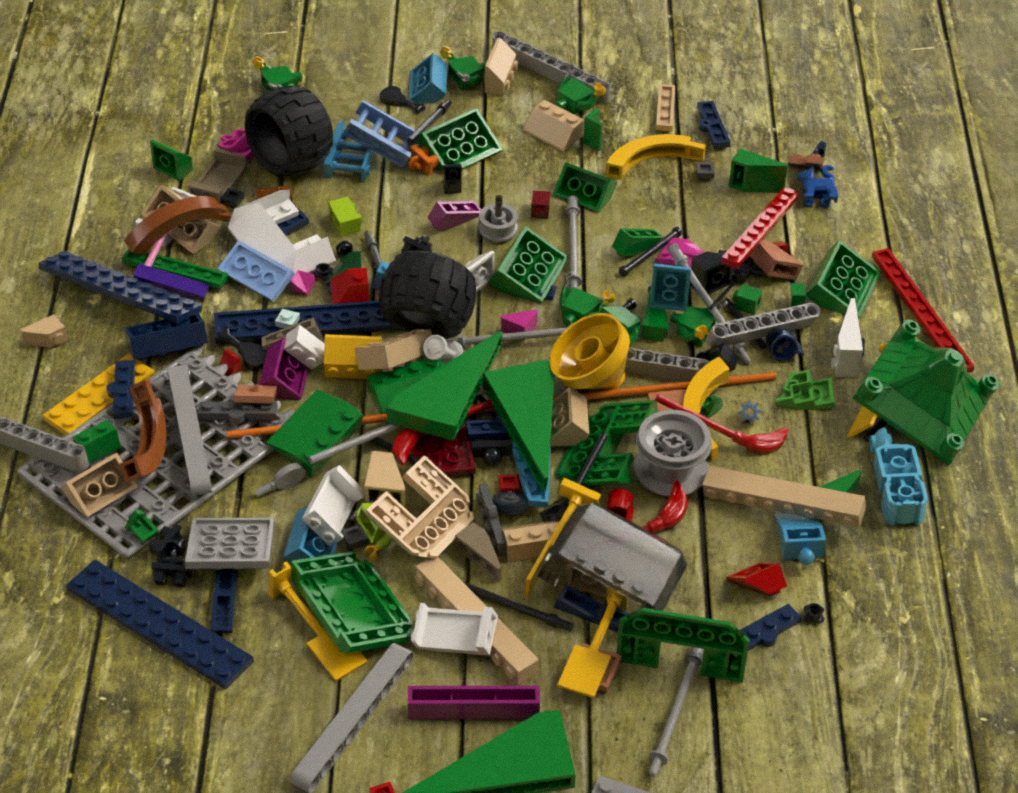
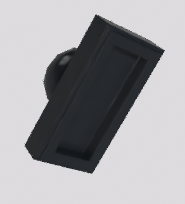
(491, 450)

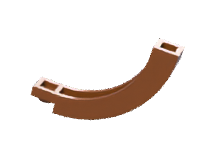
(171, 216)
(152, 433)

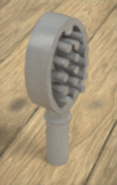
(283, 479)

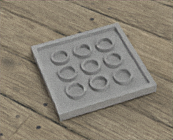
(230, 543)

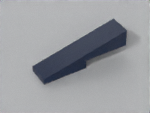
(224, 600)
(584, 607)

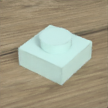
(287, 318)

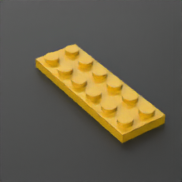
(90, 399)

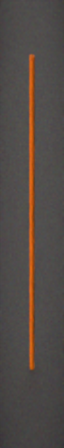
(589, 395)

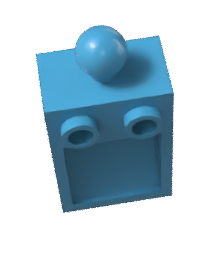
(800, 537)

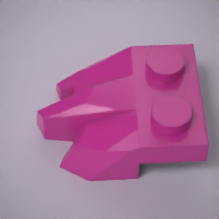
(236, 144)
(686, 246)

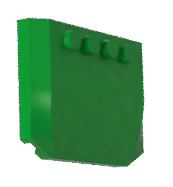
(351, 602)

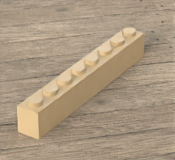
(784, 496)
(453, 594)

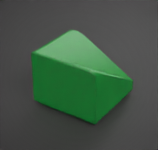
(798, 294)

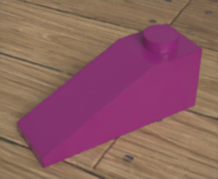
(453, 213)

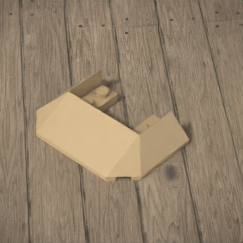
(436, 525)

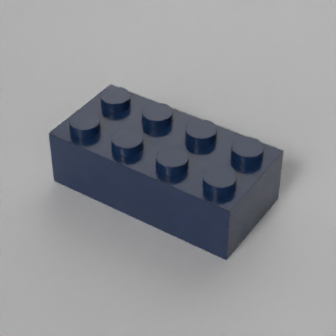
(165, 336)

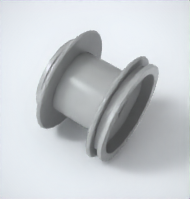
(671, 449)

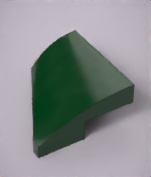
(348, 261)

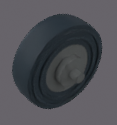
(510, 503)

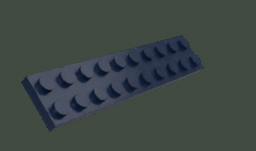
(120, 287)
(330, 319)
(160, 624)

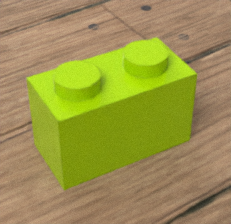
(345, 216)

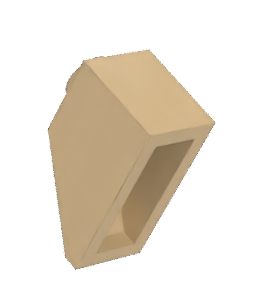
(44, 333)

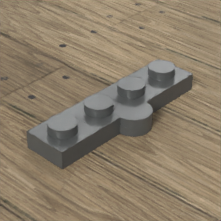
(237, 411)
(492, 523)

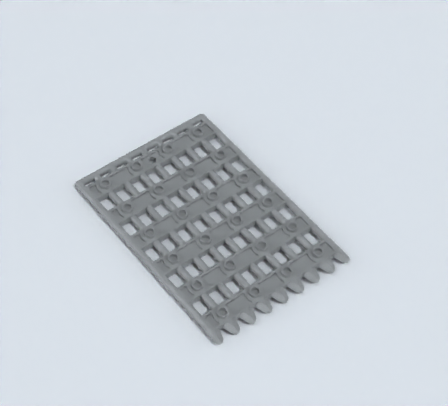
(167, 471)

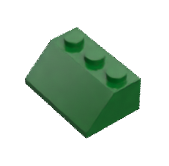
(590, 188)

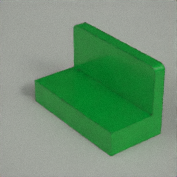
(593, 130)

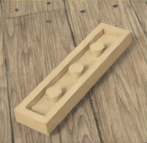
(665, 107)

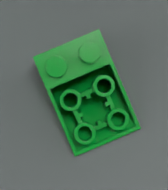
(756, 173)

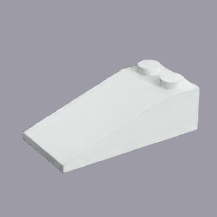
(849, 345)

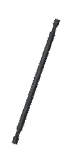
(721, 296)

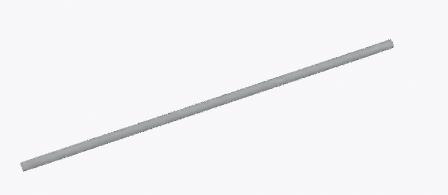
(359, 440)

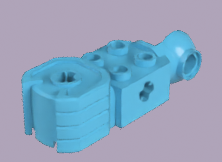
(898, 480)

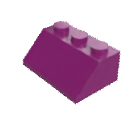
(284, 372)

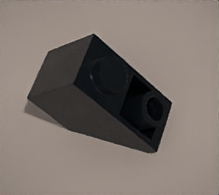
(452, 178)
(724, 352)

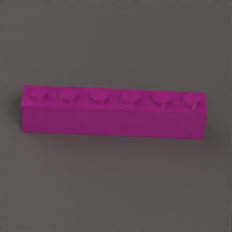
(473, 702)

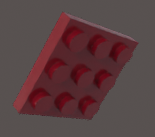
(450, 456)

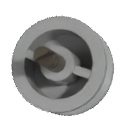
(498, 221)

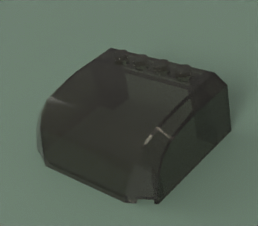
(616, 556)

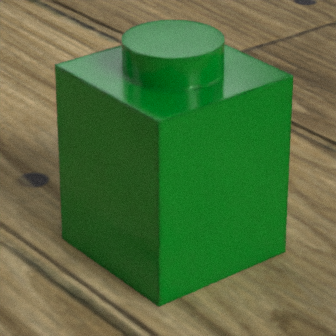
(747, 299)

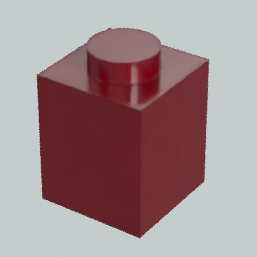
(540, 204)

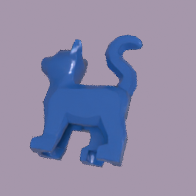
(818, 188)

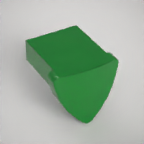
(712, 405)
(141, 527)

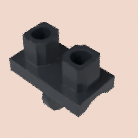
(418, 244)
(171, 542)
(171, 567)

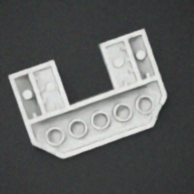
(258, 228)

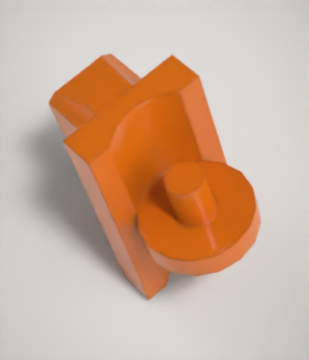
(421, 160)

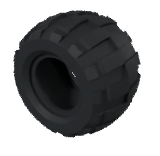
(288, 130)
(427, 293)

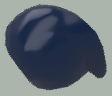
(783, 340)

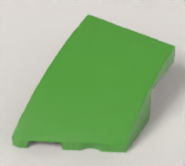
(806, 394)

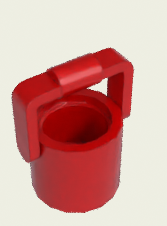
(621, 503)

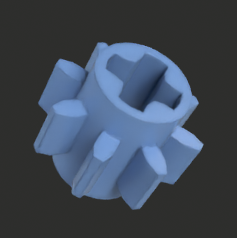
(746, 416)

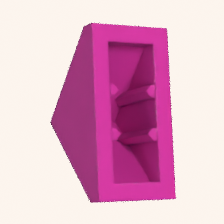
(519, 322)

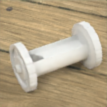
(438, 348)

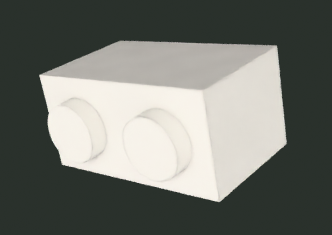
(305, 347)

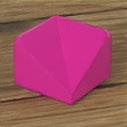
(302, 282)

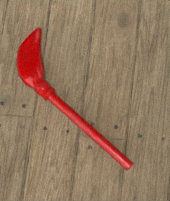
(408, 438)
(756, 443)
(672, 512)

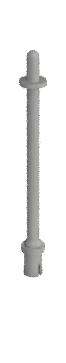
(572, 212)
(682, 260)
(510, 336)
(658, 756)

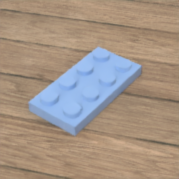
(256, 271)

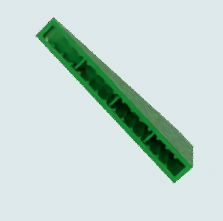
(445, 396)
(525, 404)
(521, 760)

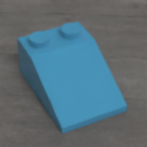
(670, 287)

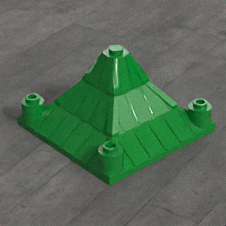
(925, 392)

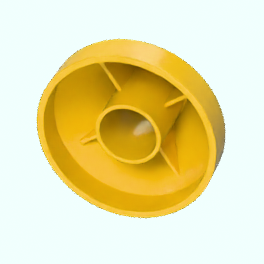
(591, 353)

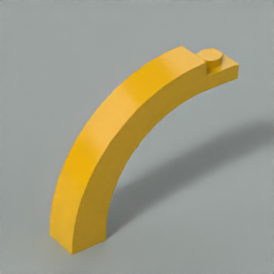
(652, 147)
(702, 385)

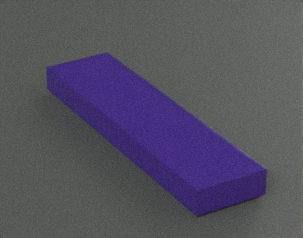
(171, 282)

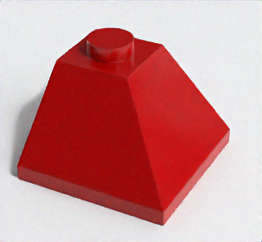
(350, 286)
(761, 578)

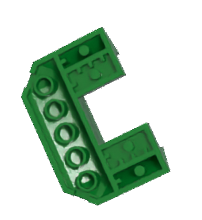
(608, 467)
(722, 642)

